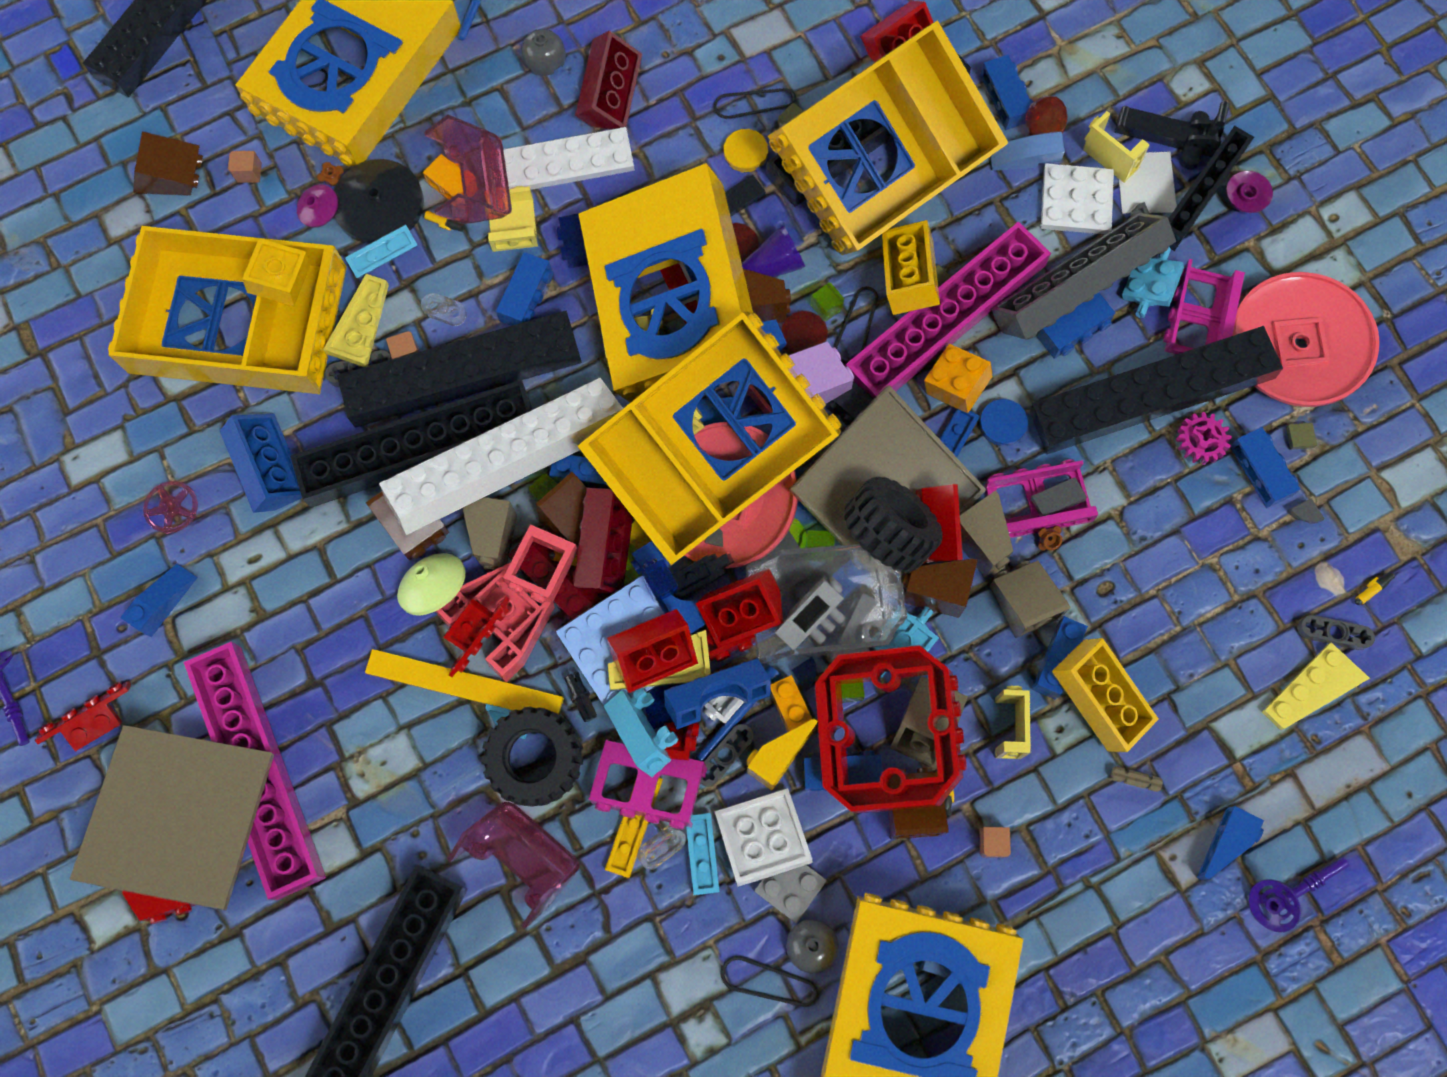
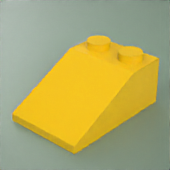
(776, 756)

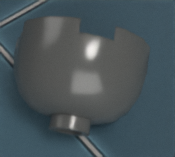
(543, 52)
(803, 936)

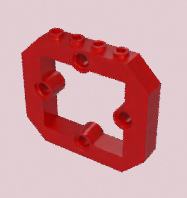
(869, 667)

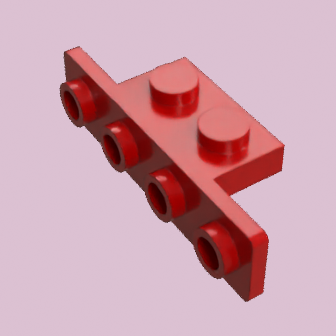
(471, 627)
(89, 722)

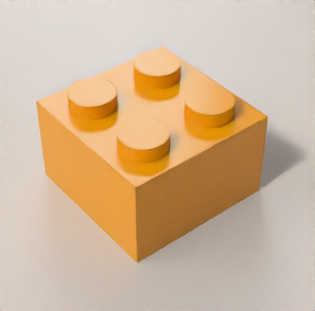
(958, 378)

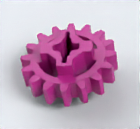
(1213, 435)

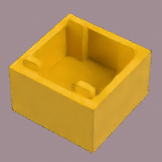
(276, 272)

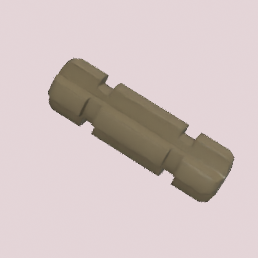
(1136, 779)

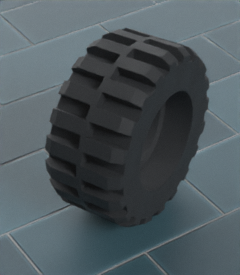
(892, 524)
(499, 749)

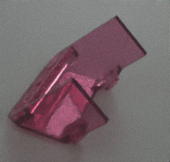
(481, 168)
(524, 850)

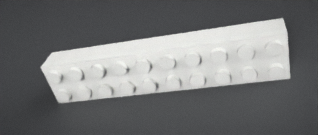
(498, 456)

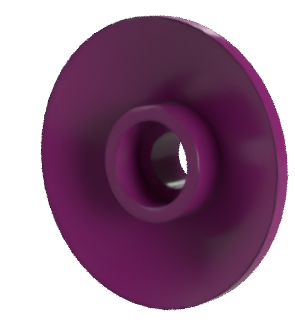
(1252, 184)
(317, 206)

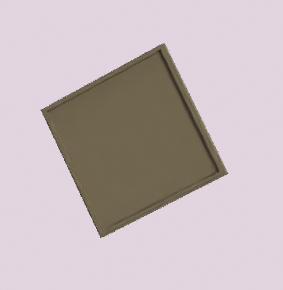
(880, 442)
(173, 817)

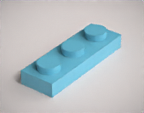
(381, 251)
(702, 855)

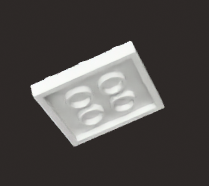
(1077, 199)
(763, 837)

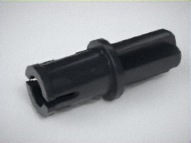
(580, 697)

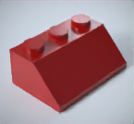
(896, 29)
(945, 505)
(742, 608)
(653, 650)
(154, 908)

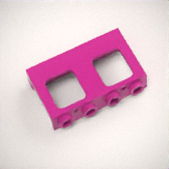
(1218, 319)
(1033, 484)
(645, 787)

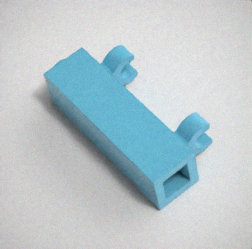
(636, 732)

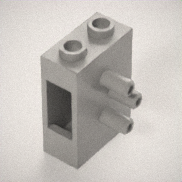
(812, 611)

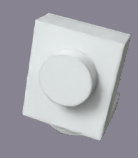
(722, 707)

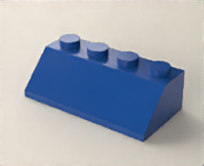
(261, 461)

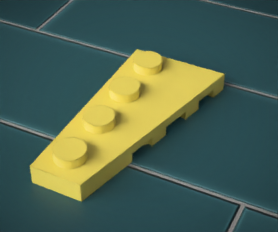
(358, 326)
(687, 675)
(1316, 685)

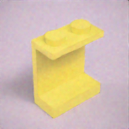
(1110, 152)
(517, 228)
(1021, 747)

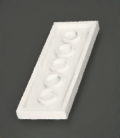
(569, 159)

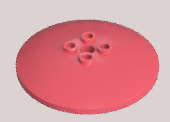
(1331, 321)
(762, 523)

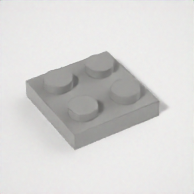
(791, 890)

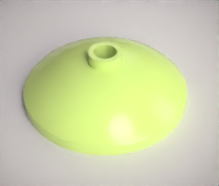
(431, 584)

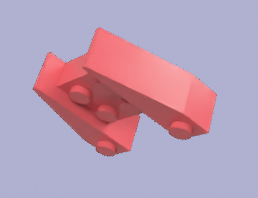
(516, 631)

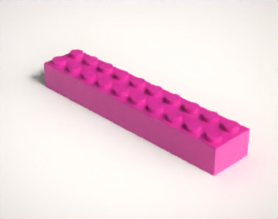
(963, 303)
(237, 718)

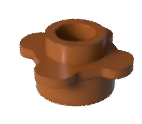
(332, 179)
(1054, 542)

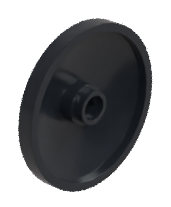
(377, 200)

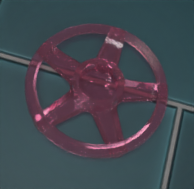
(170, 507)

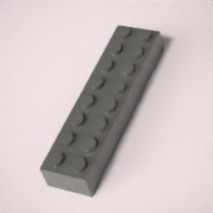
(1083, 275)

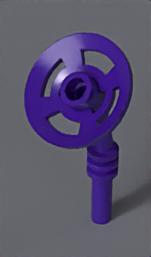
(10, 707)
(1282, 900)

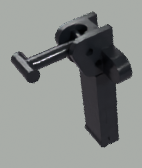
(1194, 138)

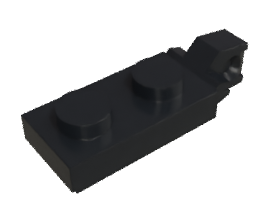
(700, 573)

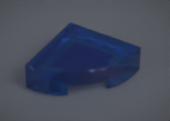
(805, 673)

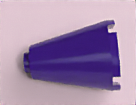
(775, 256)

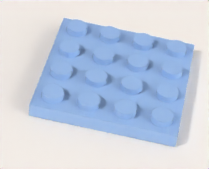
(588, 633)

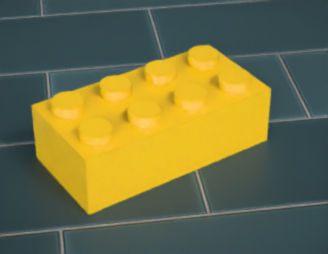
(910, 267)
(1105, 695)

